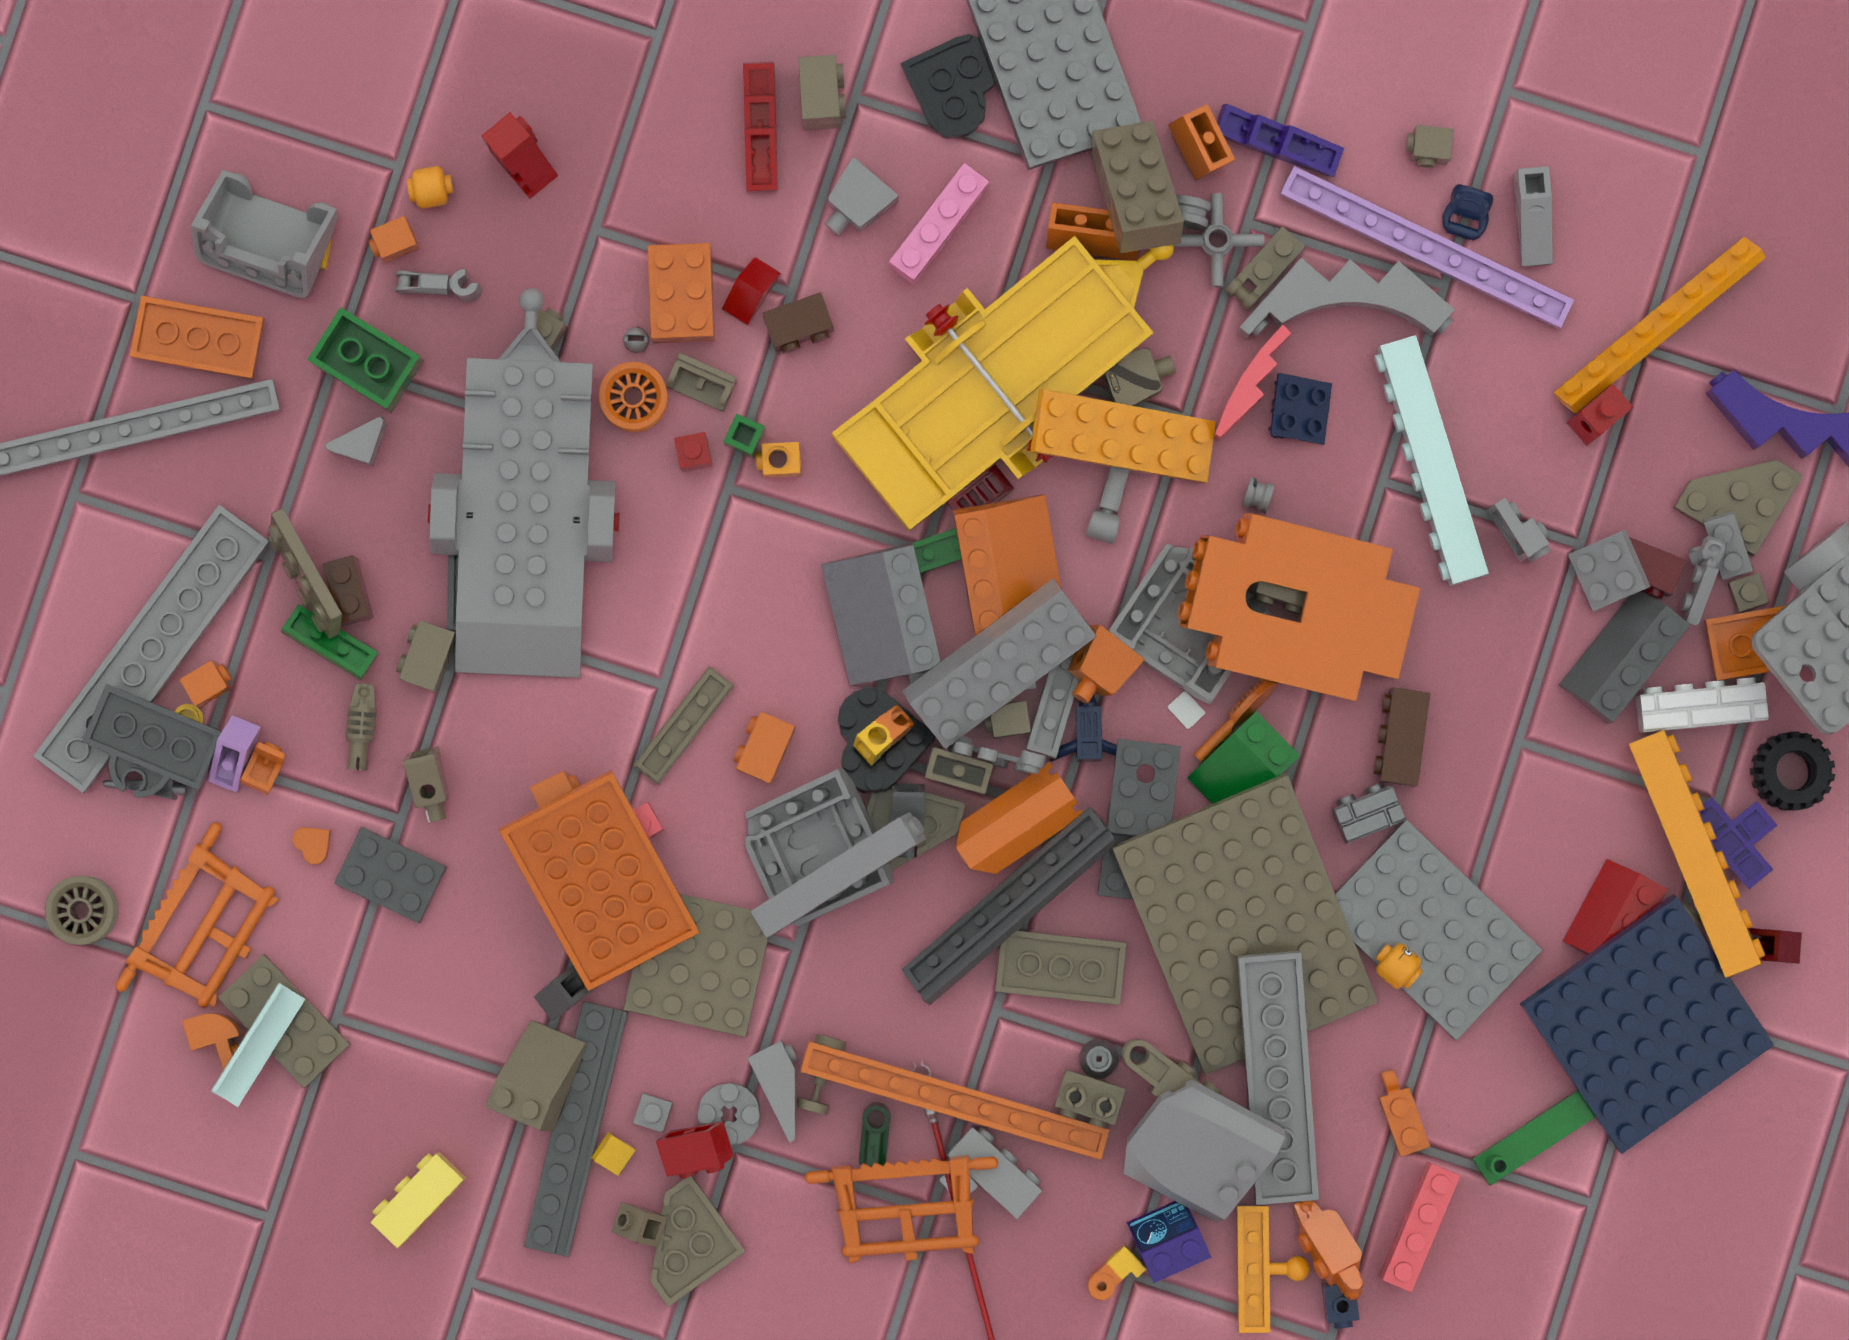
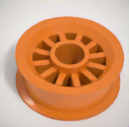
(641, 423)

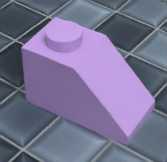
(233, 753)

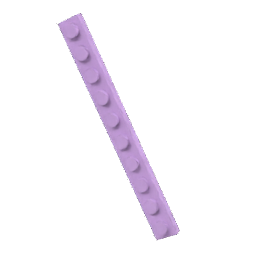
(1426, 247)

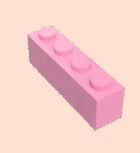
(939, 224)

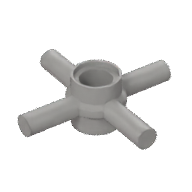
(1232, 240)

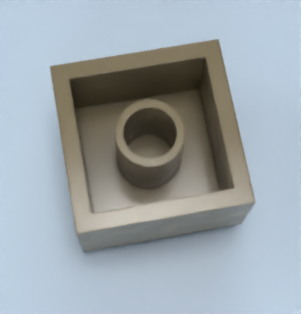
(819, 90)

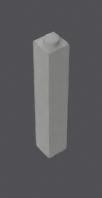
(839, 874)

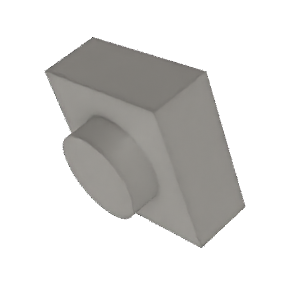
(652, 1112)

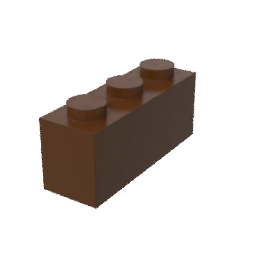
(1402, 736)

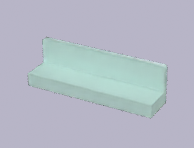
(258, 1044)

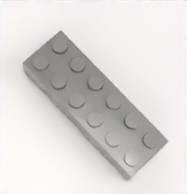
(999, 663)

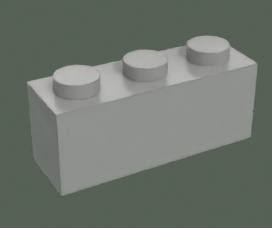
(1006, 1182)

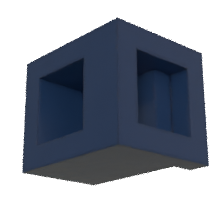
(1331, 1297)

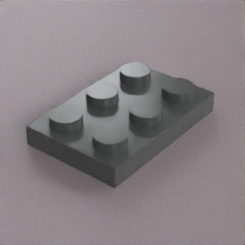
(390, 875)

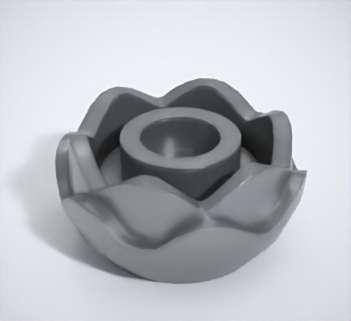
(1098, 1048)

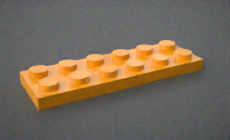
(1122, 436)

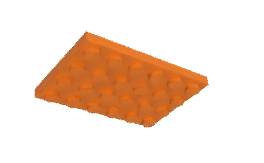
(599, 880)

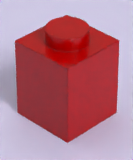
(693, 452)

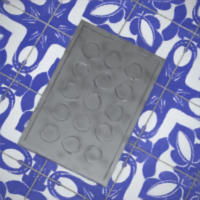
(1053, 73)
(1424, 901)

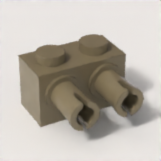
(1089, 1098)

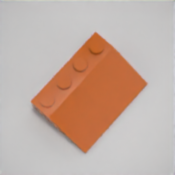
(1004, 555)

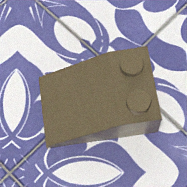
(537, 1077)

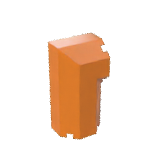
(1016, 822)

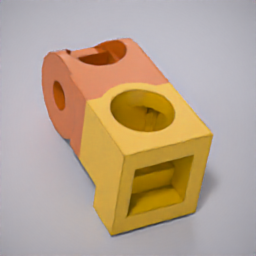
(883, 734)
(1113, 1271)

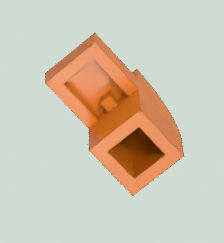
(213, 1029)

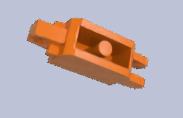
(1331, 1247)

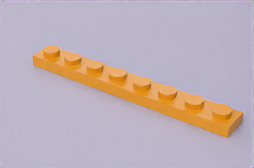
(1659, 325)

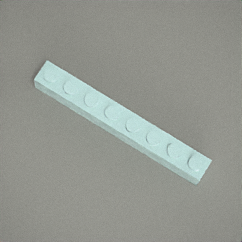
(1431, 460)

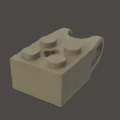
(1160, 1070)

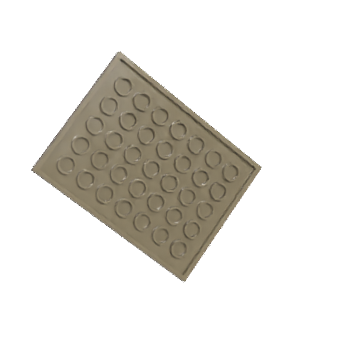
(1237, 885)

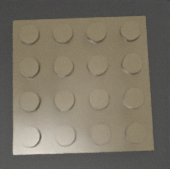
(707, 977)

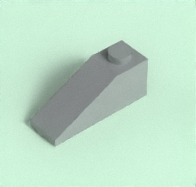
(777, 1077)

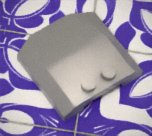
(1153, 631)
(808, 830)
(1201, 1149)

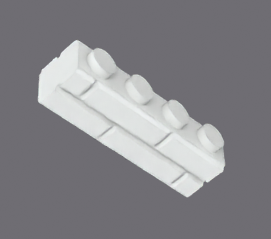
(1701, 707)

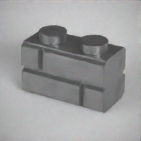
(1368, 813)

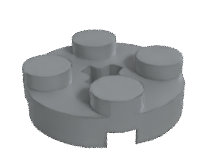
(731, 1095)

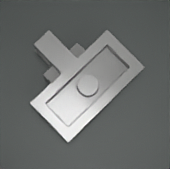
(1735, 556)

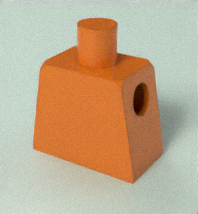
(1102, 665)

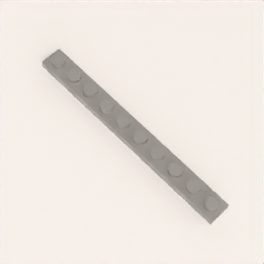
(138, 427)

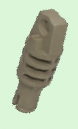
(360, 724)

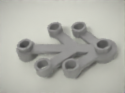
(1027, 763)

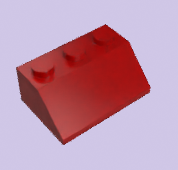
(1611, 905)

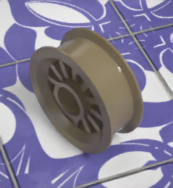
(62, 890)

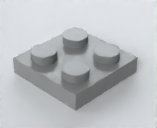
(1609, 570)

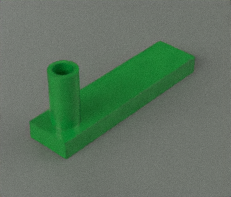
(1533, 1138)

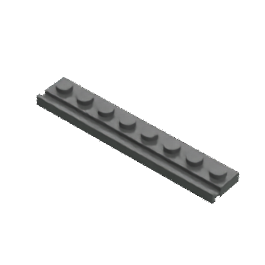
(1009, 905)
(576, 1133)

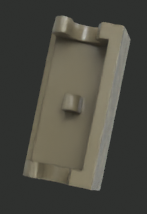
(701, 382)

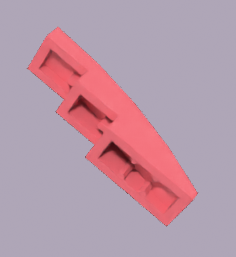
(1246, 391)

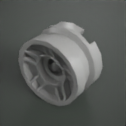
(1194, 211)

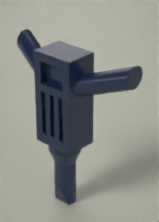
(1088, 735)

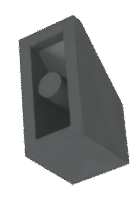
(562, 993)

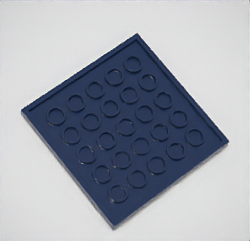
(1647, 1024)

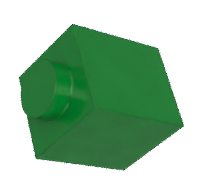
(744, 436)

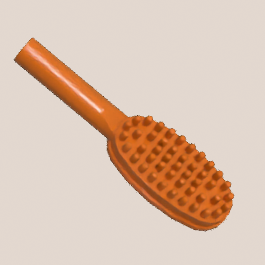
(1245, 710)

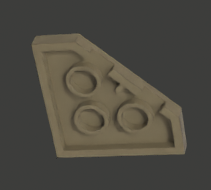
(1753, 492)
(941, 819)
(692, 1243)

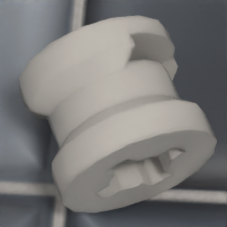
(1258, 495)

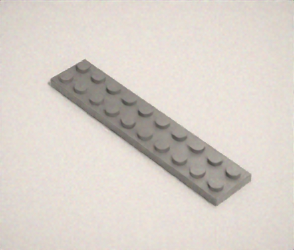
(157, 638)

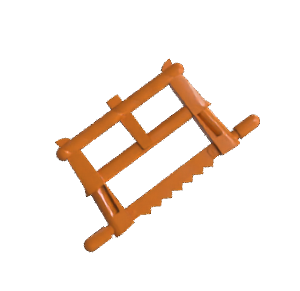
(233, 880)
(850, 1215)

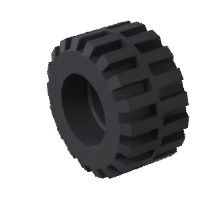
(1818, 771)

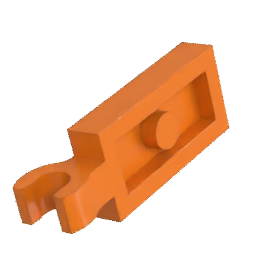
(1402, 1116)

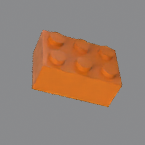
(681, 293)

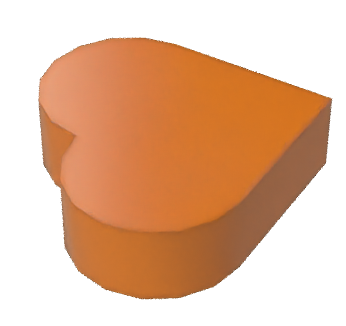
(313, 843)

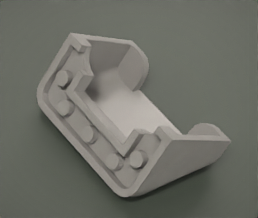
(261, 237)

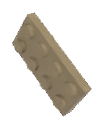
(300, 566)
(1061, 967)
(310, 1039)

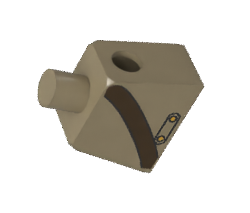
(1137, 377)

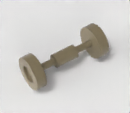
(813, 1105)

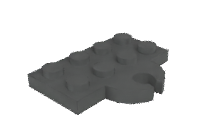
(150, 741)

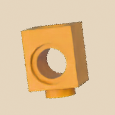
(790, 469)

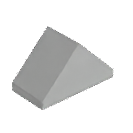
(361, 443)

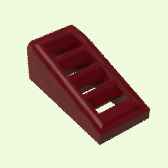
(1007, 487)

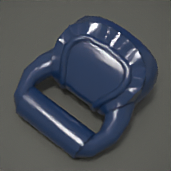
(1470, 204)

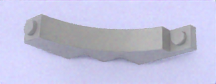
(1307, 291)

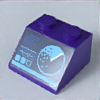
(1168, 1240)

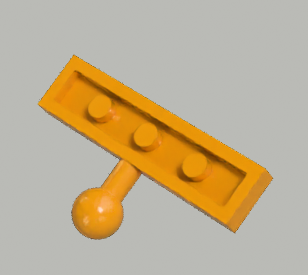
(1255, 1268)

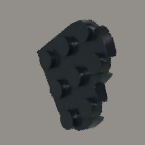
(951, 85)
(855, 715)

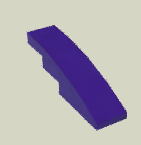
(1279, 141)

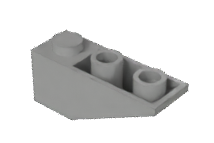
(1534, 215)

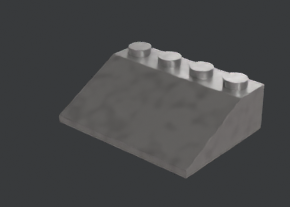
(881, 614)

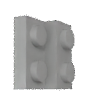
(1524, 539)

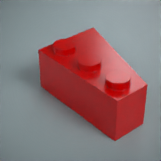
(516, 150)

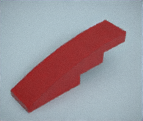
(760, 126)

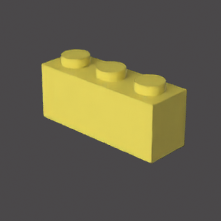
(417, 1198)

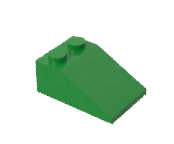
(1243, 760)

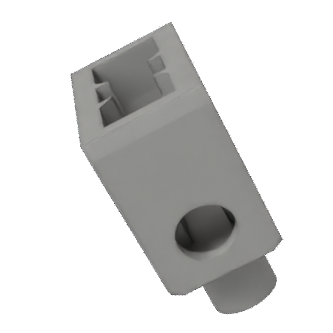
(858, 198)

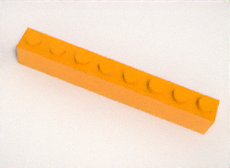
(1696, 854)

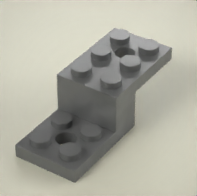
(1135, 804)

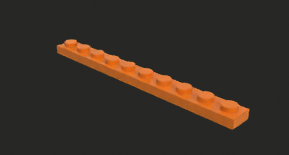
(954, 1100)

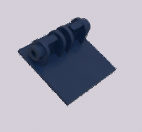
(1300, 409)

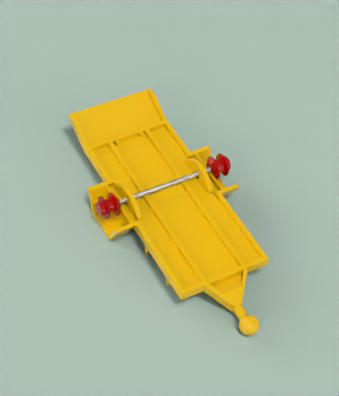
(984, 373)

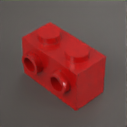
(695, 1149)

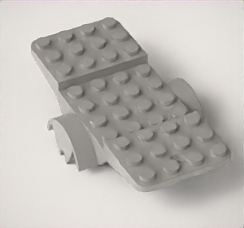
(1814, 633)

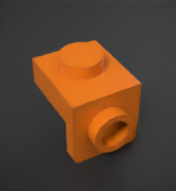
(263, 767)

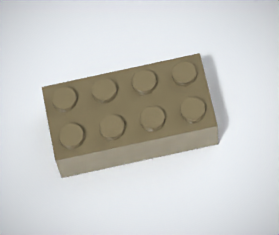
(1136, 187)

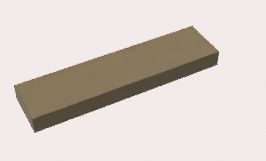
(683, 725)

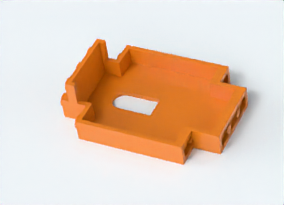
(1348, 618)

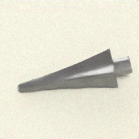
(170, 790)

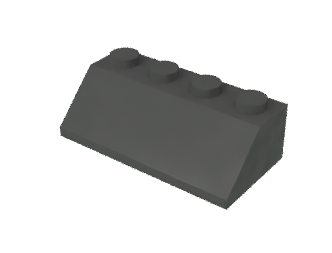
(1624, 655)

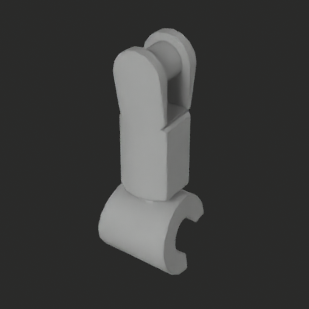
(439, 284)
(1103, 523)

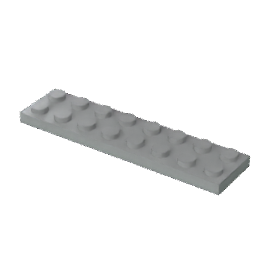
(1279, 1070)

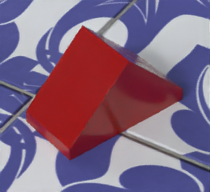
(750, 290)

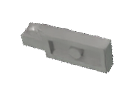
(1703, 579)

